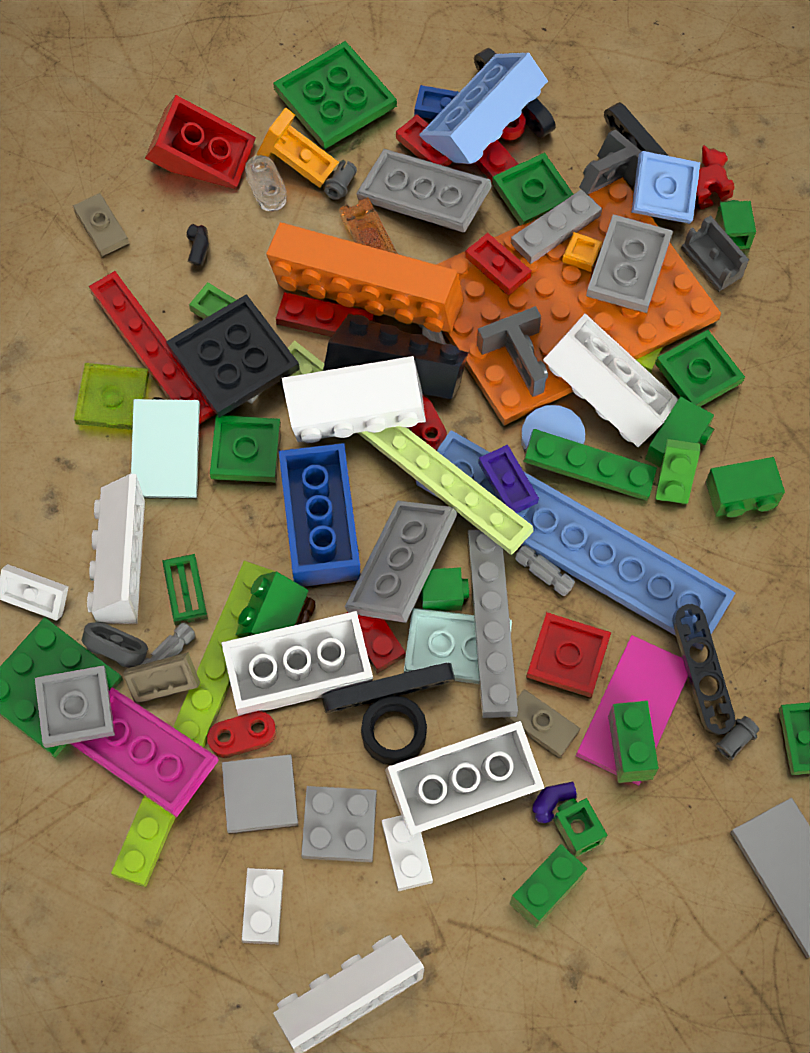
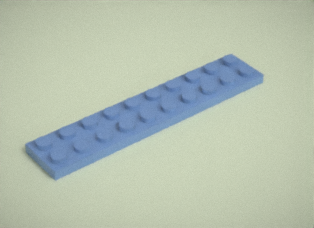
(604, 552)

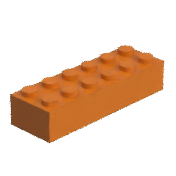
(366, 277)

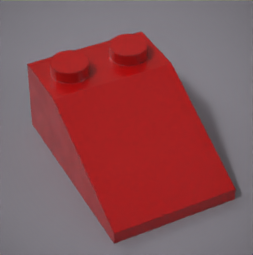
(199, 145)

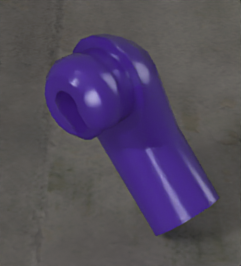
(548, 799)

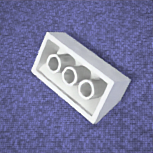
(611, 381)
(354, 399)
(117, 552)
(296, 663)
(464, 778)
(348, 994)

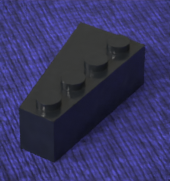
(366, 342)

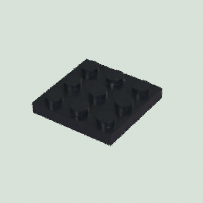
(232, 355)

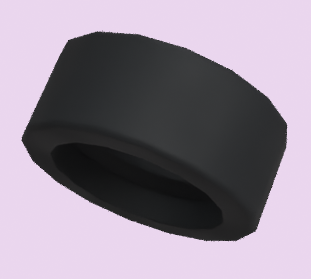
(396, 704)

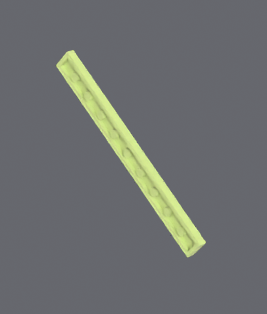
(438, 474)

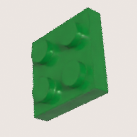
(532, 188)
(700, 369)
(245, 449)

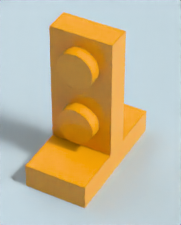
(297, 150)

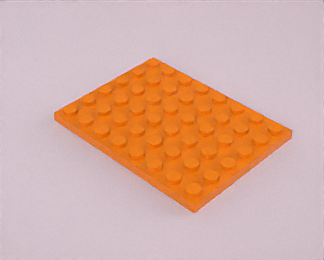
(559, 293)

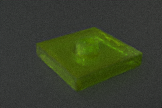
(109, 395)

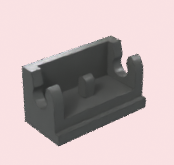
(715, 254)

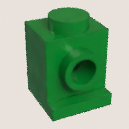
(582, 813)

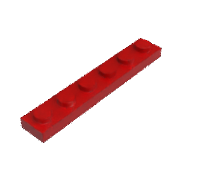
(146, 341)

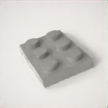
(629, 263)

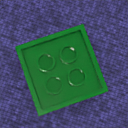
(335, 94)
(41, 654)

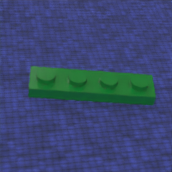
(590, 464)

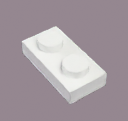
(32, 592)
(406, 854)
(262, 906)

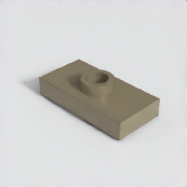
(101, 224)
(161, 678)
(544, 724)

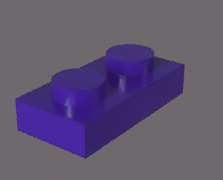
(508, 479)

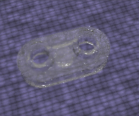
(265, 180)

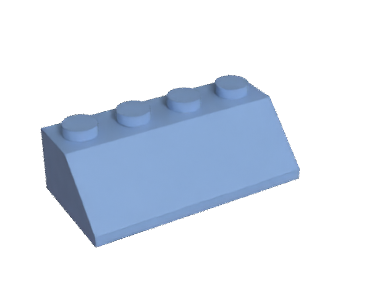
(485, 107)

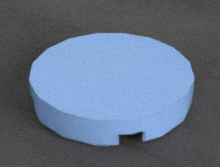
(555, 421)

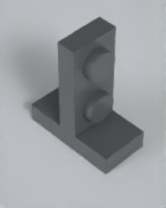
(617, 160)
(514, 335)

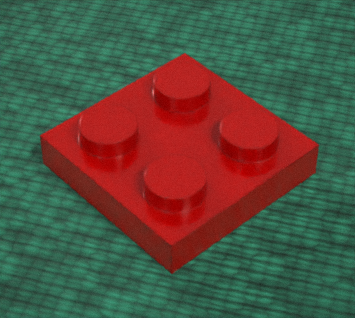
(568, 654)

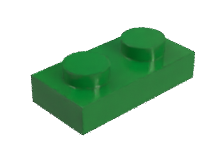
(796, 731)

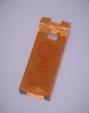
(366, 230)

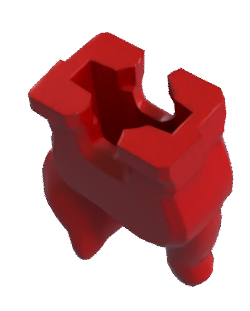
(713, 178)

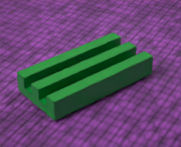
(190, 614)

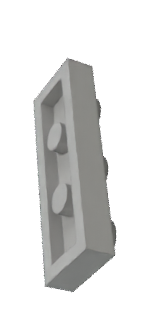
(556, 226)

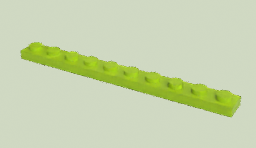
(194, 720)

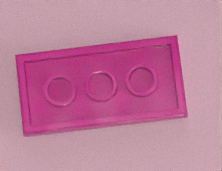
(641, 675)
(150, 755)

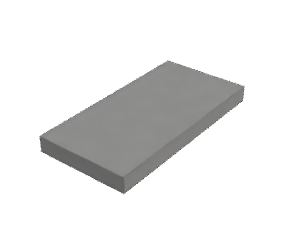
(424, 190)
(401, 561)
(780, 857)

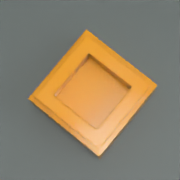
(582, 252)

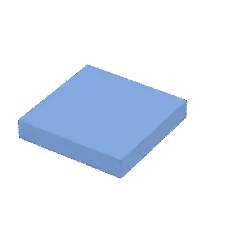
(665, 187)

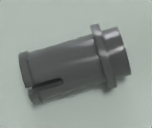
(337, 185)
(737, 737)

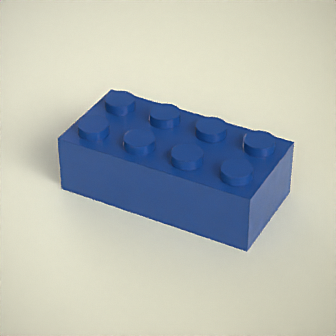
(319, 515)

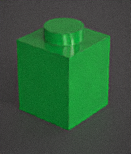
(737, 221)
(445, 590)

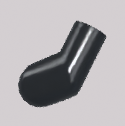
(199, 235)

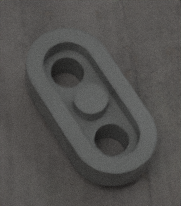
(115, 644)

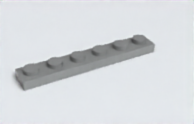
(492, 627)

